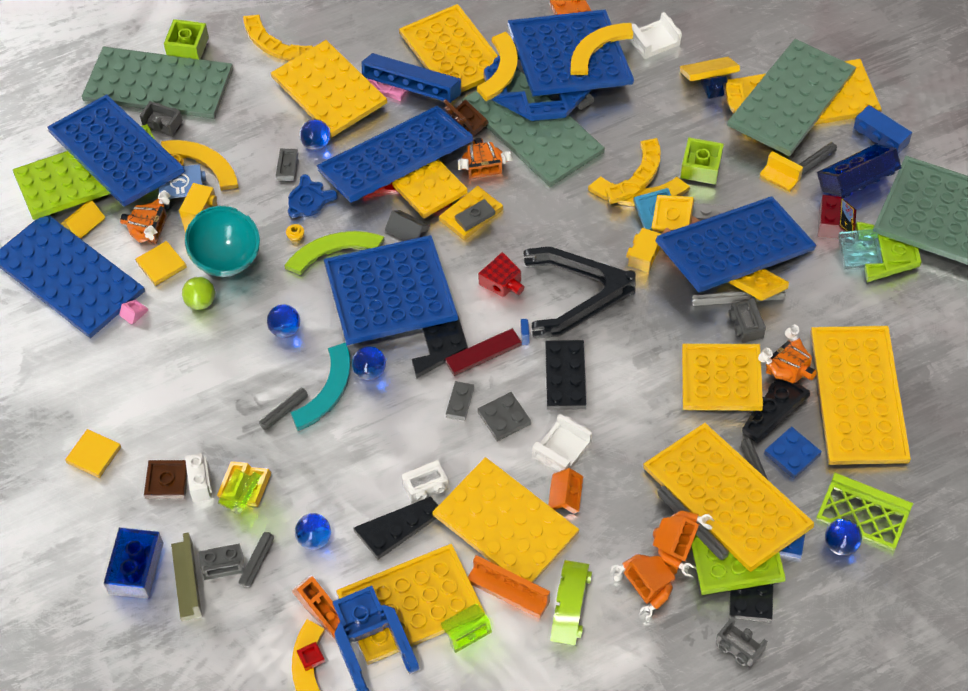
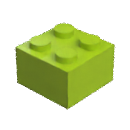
(186, 39)
(702, 161)

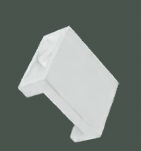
(656, 37)
(562, 444)

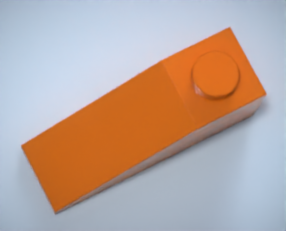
(317, 604)

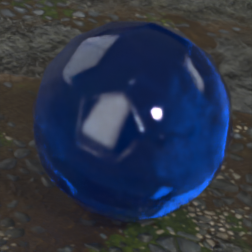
(314, 134)
(283, 321)
(368, 363)
(312, 531)
(843, 537)

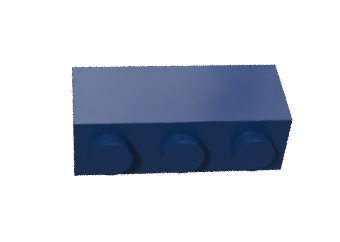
(882, 129)

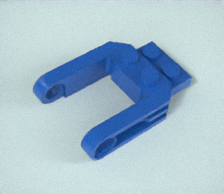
(364, 616)

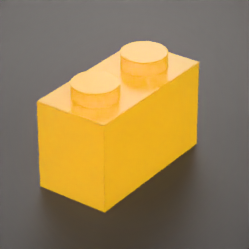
(644, 250)

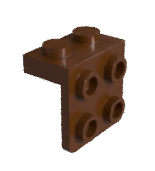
(466, 116)

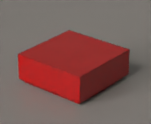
(310, 656)

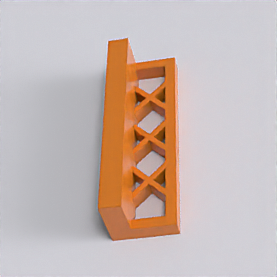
(509, 587)

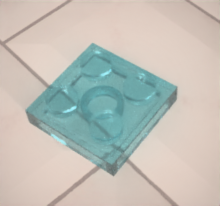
(860, 248)

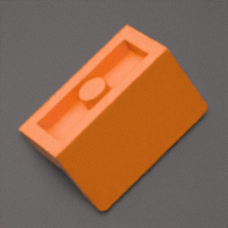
(566, 490)

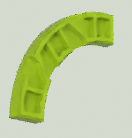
(329, 244)

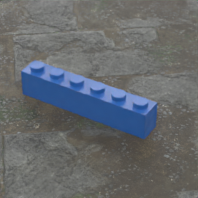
(411, 77)

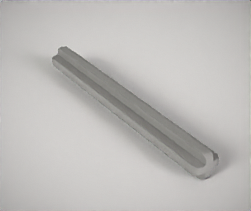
(729, 297)

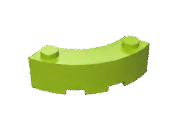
(570, 596)

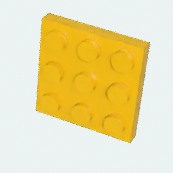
(430, 188)

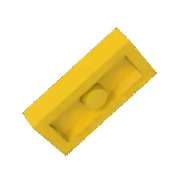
(781, 171)
(83, 219)

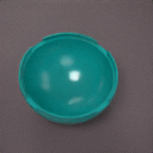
(222, 241)

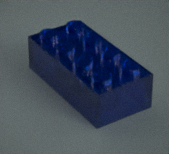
(859, 170)

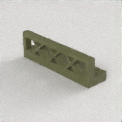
(186, 579)

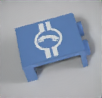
(181, 185)

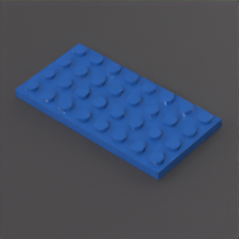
(115, 150)
(394, 153)
(735, 243)
(68, 275)

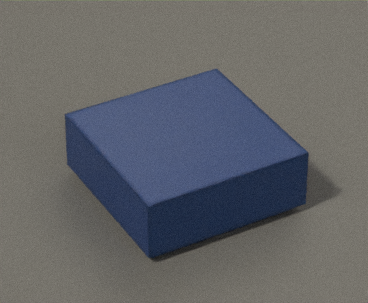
(524, 331)

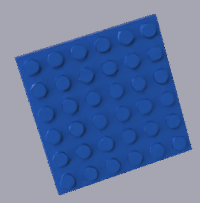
(547, 48)
(390, 290)

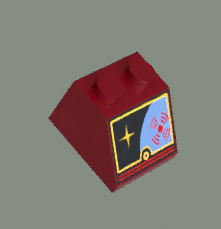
(835, 217)

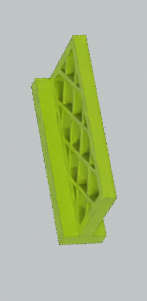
(875, 498)

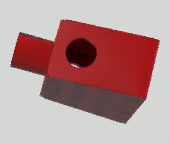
(501, 276)

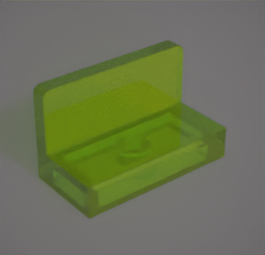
(238, 491)
(466, 627)

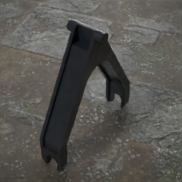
(616, 286)

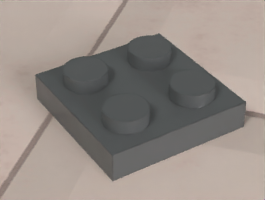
(504, 416)

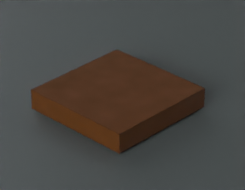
(166, 479)

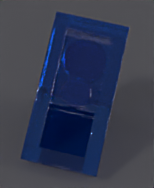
(714, 86)

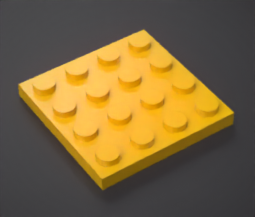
(721, 377)

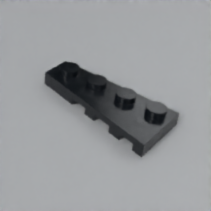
(777, 405)
(394, 528)

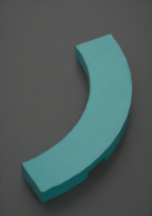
(331, 392)

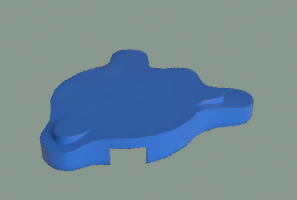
(308, 198)

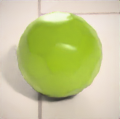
(198, 293)

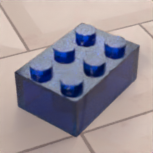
(133, 563)

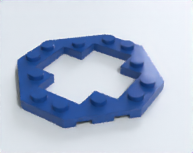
(535, 111)

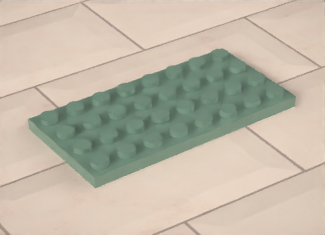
(176, 82)
(791, 97)
(546, 146)

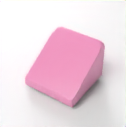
(132, 311)

